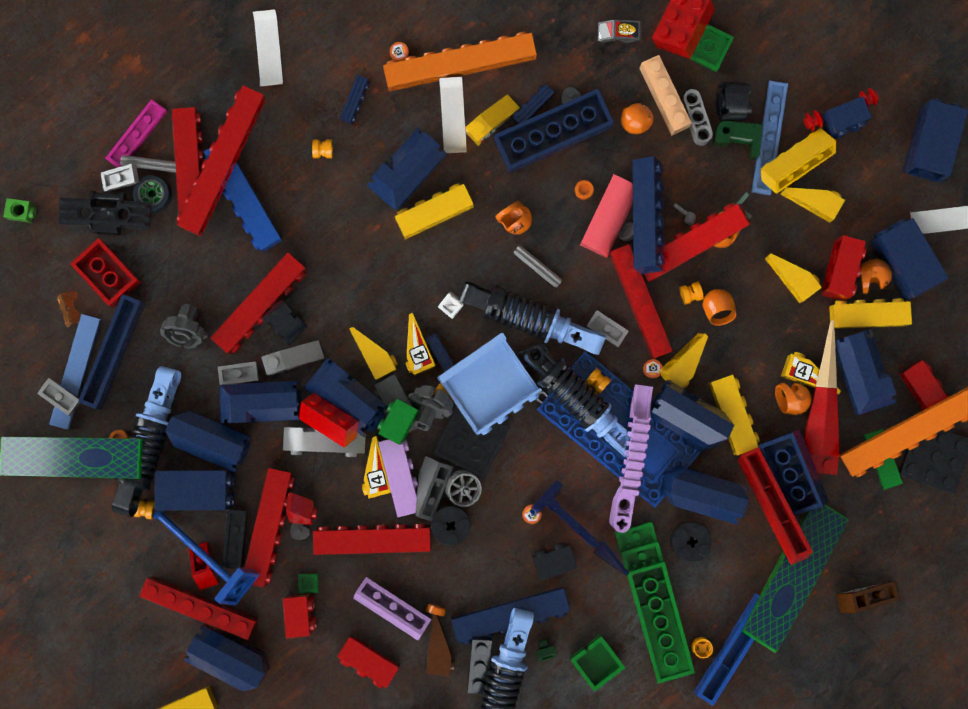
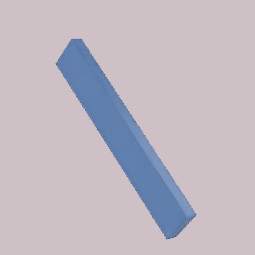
(771, 132)
(77, 365)

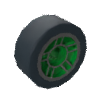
(143, 191)

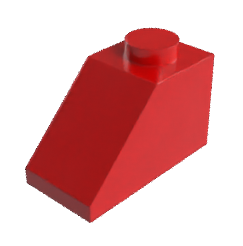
(300, 510)
(201, 572)

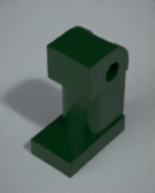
(740, 134)

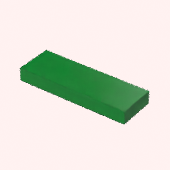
(888, 472)

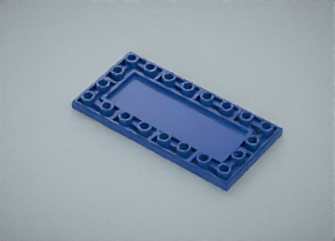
(664, 449)

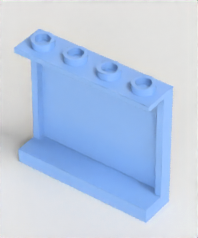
(489, 385)

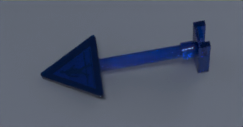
(601, 550)

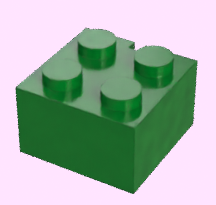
(398, 421)
(597, 662)

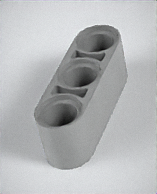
(697, 108)

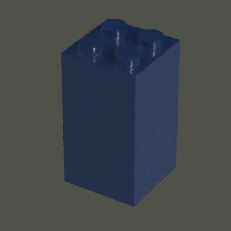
(935, 140)
(910, 258)
(194, 490)

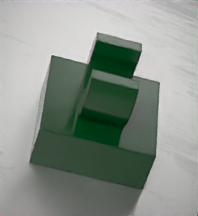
(546, 652)

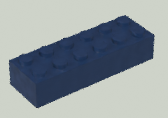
(553, 131)

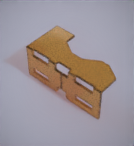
(69, 301)

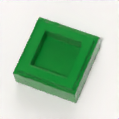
(308, 583)

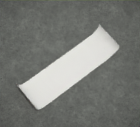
(268, 48)
(453, 115)
(941, 219)

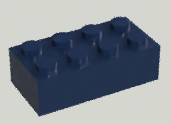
(794, 471)

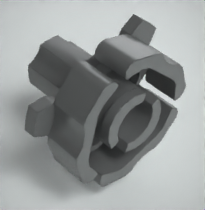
(183, 328)
(430, 407)

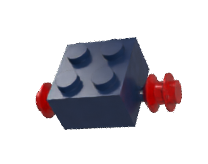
(844, 118)

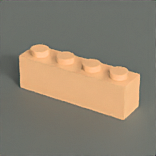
(665, 95)

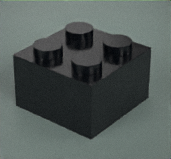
(554, 561)

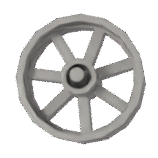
(463, 488)

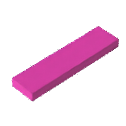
(137, 132)

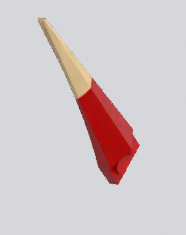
(822, 424)

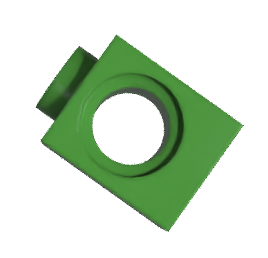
(12, 207)

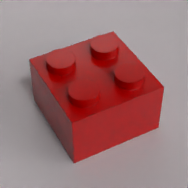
(299, 615)

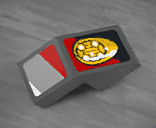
(622, 30)

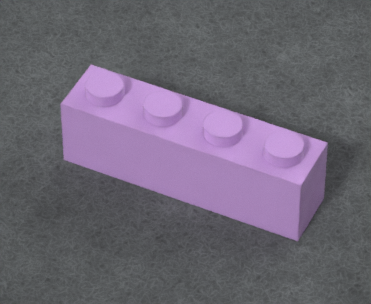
(399, 476)
(392, 608)

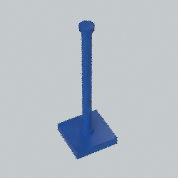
(236, 585)

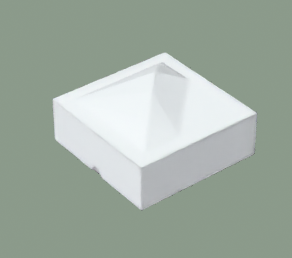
(451, 305)

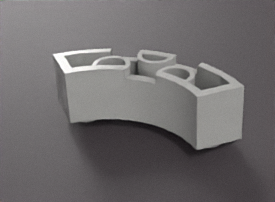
(311, 440)

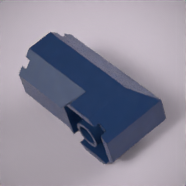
(407, 169)
(863, 372)
(348, 395)
(259, 402)
(690, 417)
(208, 439)
(705, 494)
(227, 659)

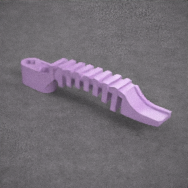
(635, 455)

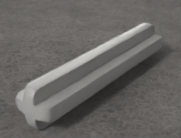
(148, 163)
(537, 266)

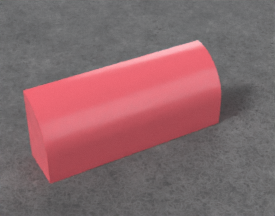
(609, 217)

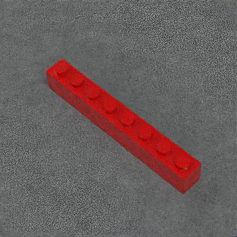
(222, 160)

